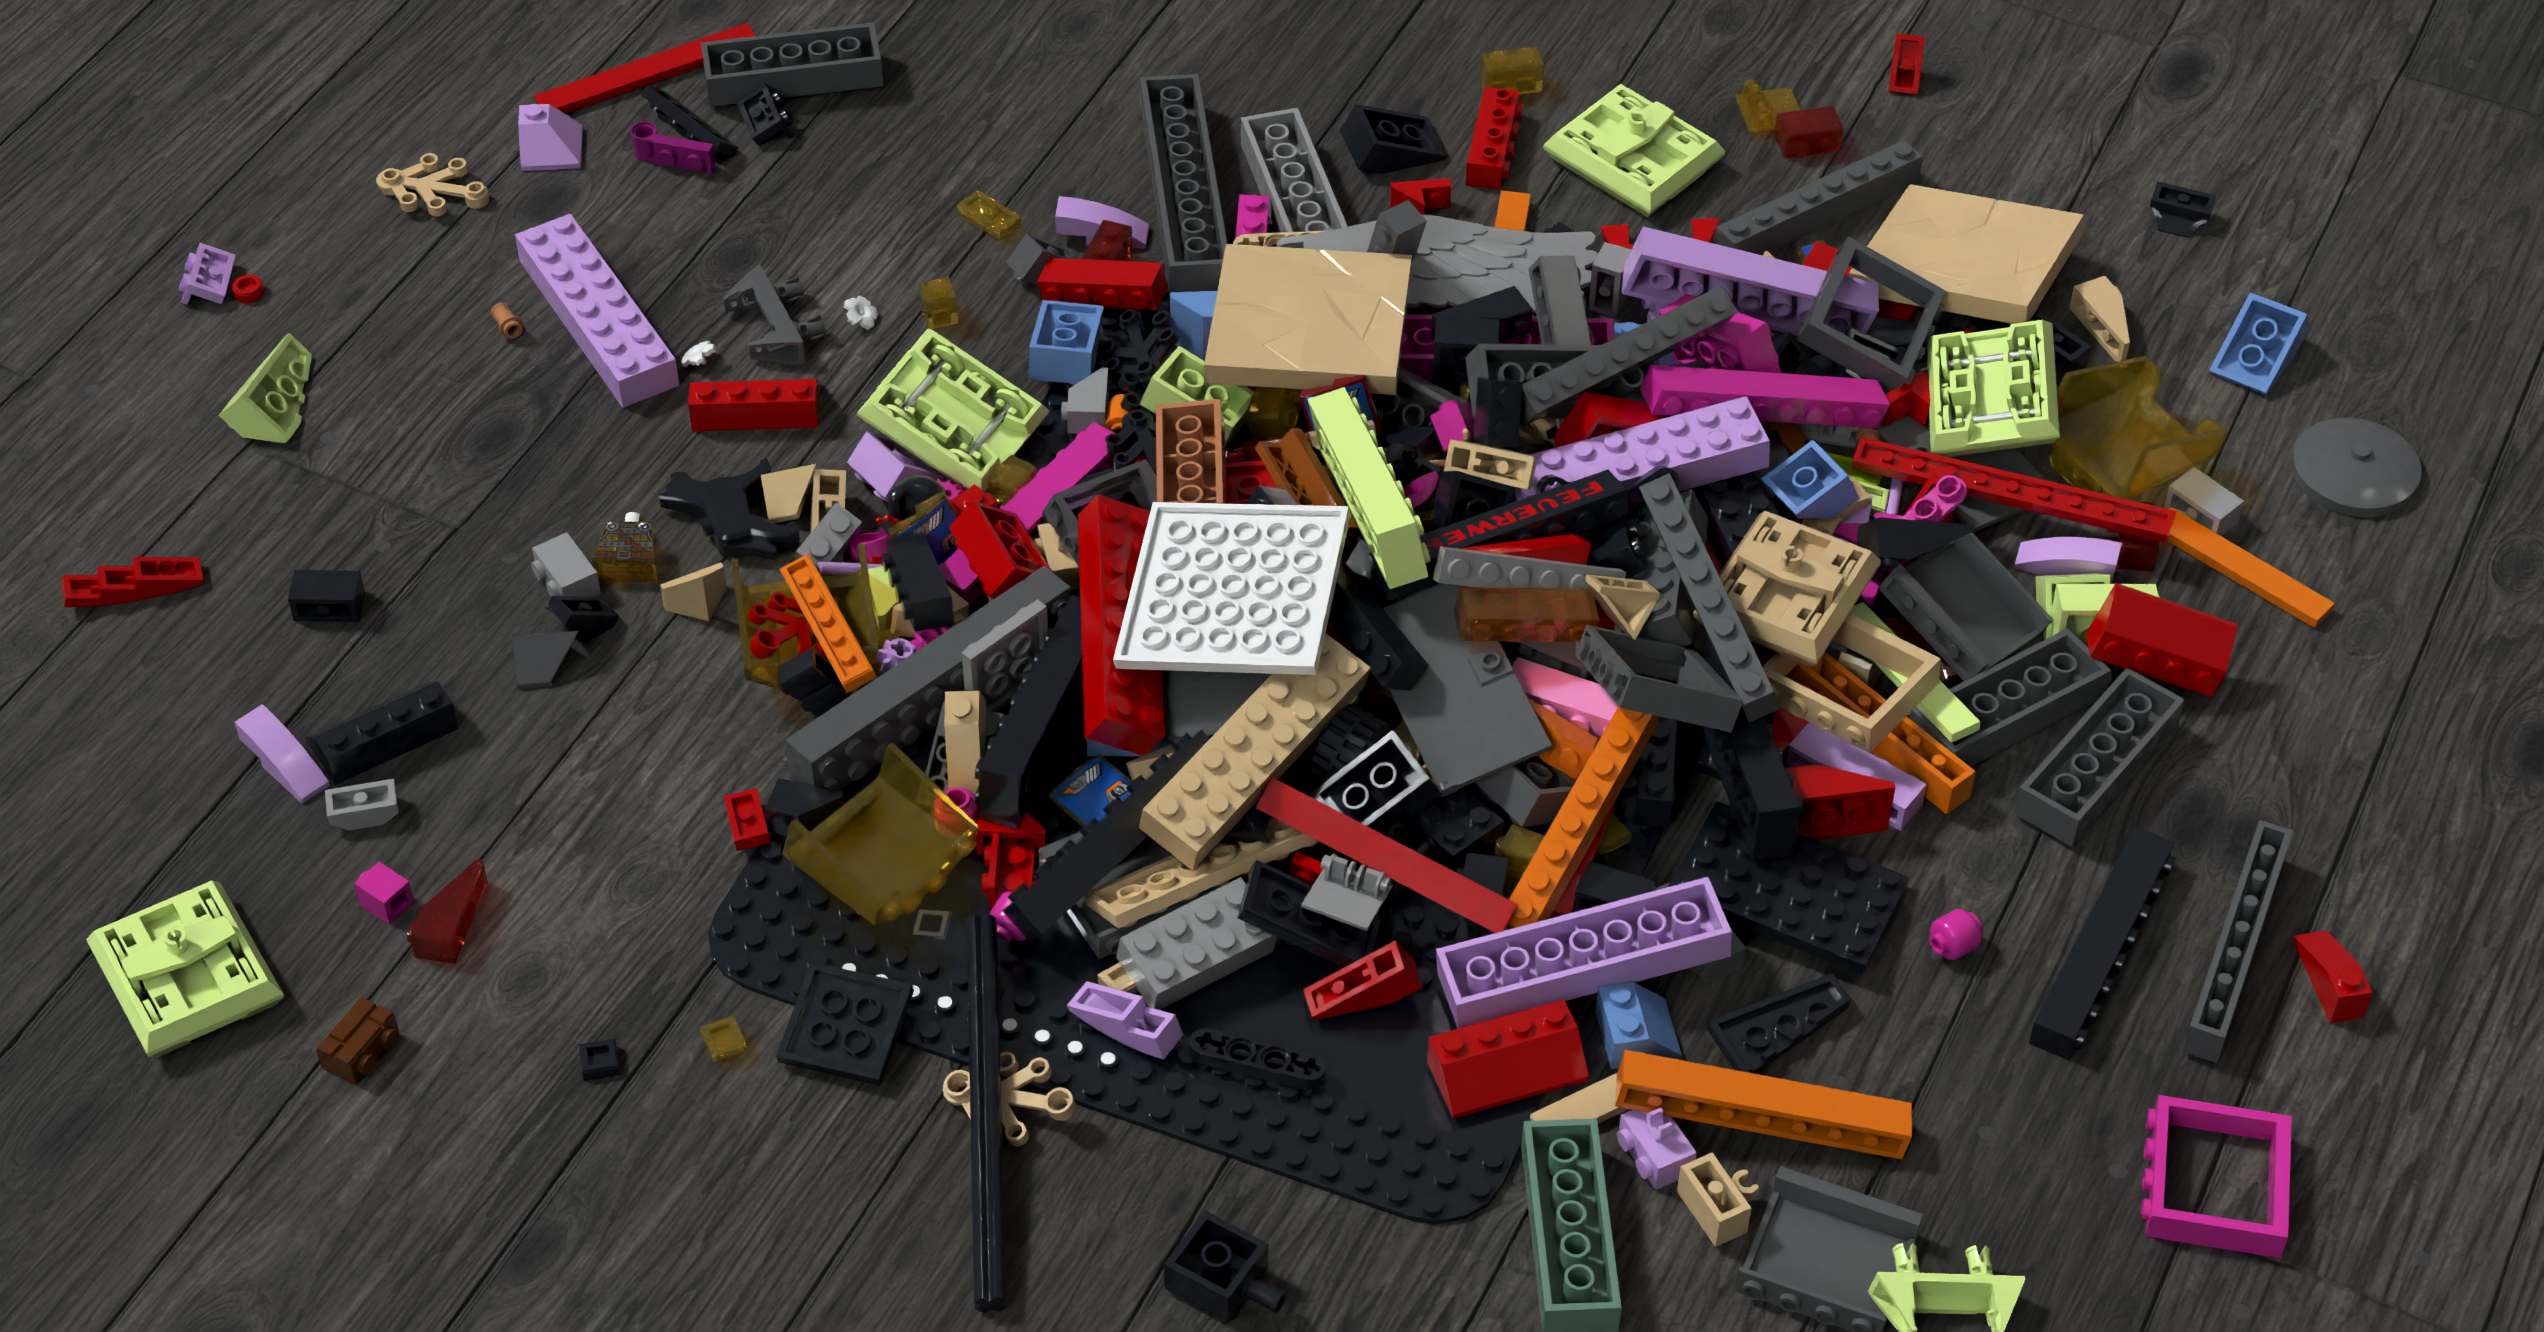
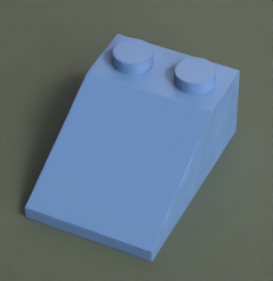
(1064, 342)
(2260, 344)

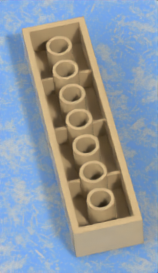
(1248, 750)

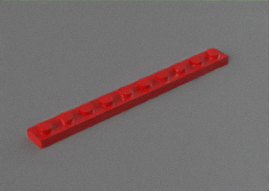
(2017, 490)

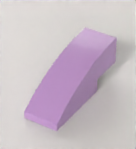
(1084, 217)
(2068, 556)
(281, 754)
(1127, 1019)

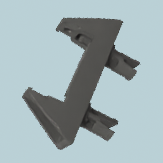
(787, 338)

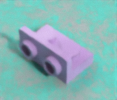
(207, 275)

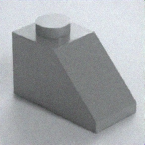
(1087, 402)

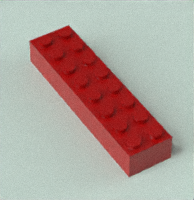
(1119, 704)

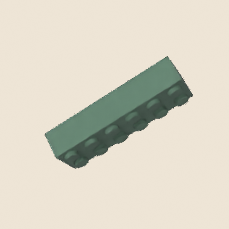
(1570, 1226)

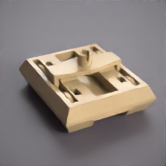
(1794, 585)

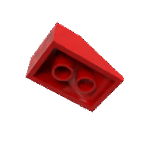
(1841, 802)

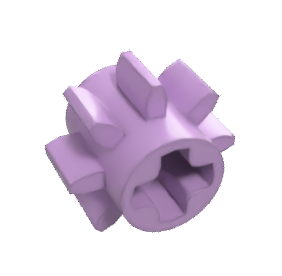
(894, 653)

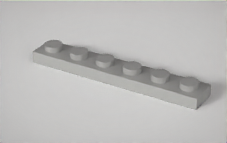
(1509, 571)

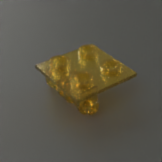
(1761, 107)

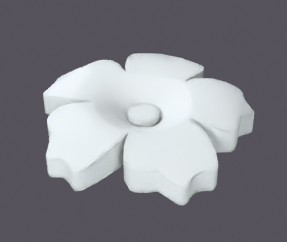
(861, 311)
(696, 354)

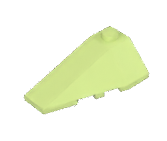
(272, 396)

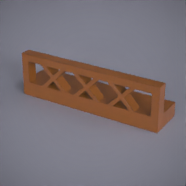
(1302, 468)

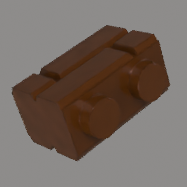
(358, 1041)

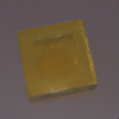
(723, 1038)

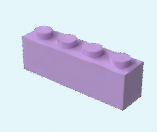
(1823, 748)

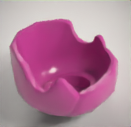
(873, 543)

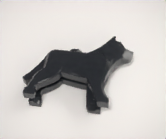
(725, 514)

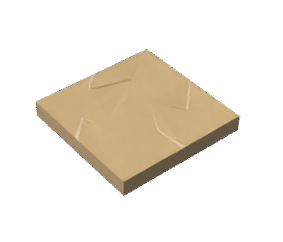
(1982, 251)
(1308, 318)

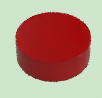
(248, 289)

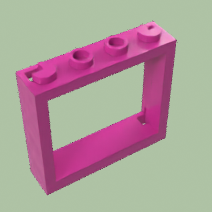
(2212, 1230)

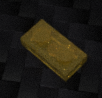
(989, 215)

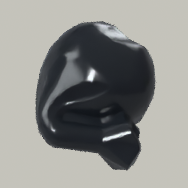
(907, 495)

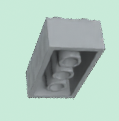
(1192, 947)

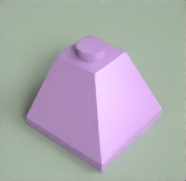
(548, 138)

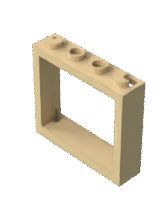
(1880, 646)

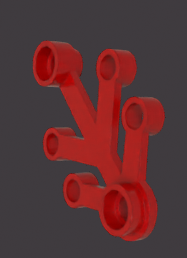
(766, 642)

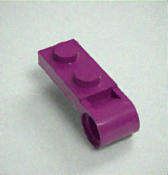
(669, 150)

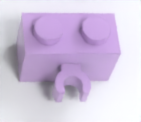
(1655, 1145)

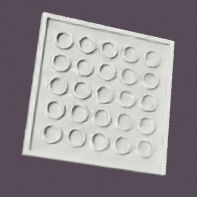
(1233, 588)

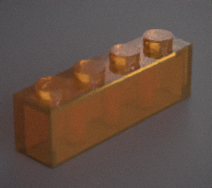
(1524, 614)

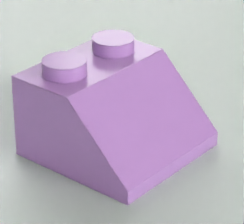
(886, 464)

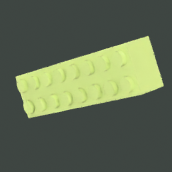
(1370, 488)

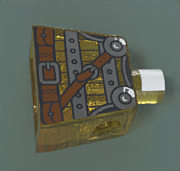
(626, 551)

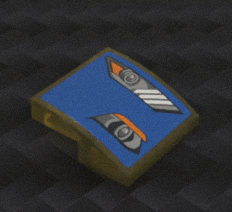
(933, 520)
(1089, 790)

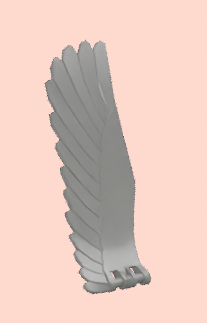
(1464, 258)

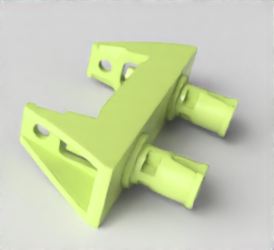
(1912, 1292)

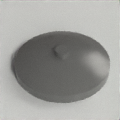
(2356, 467)
(1204, 699)

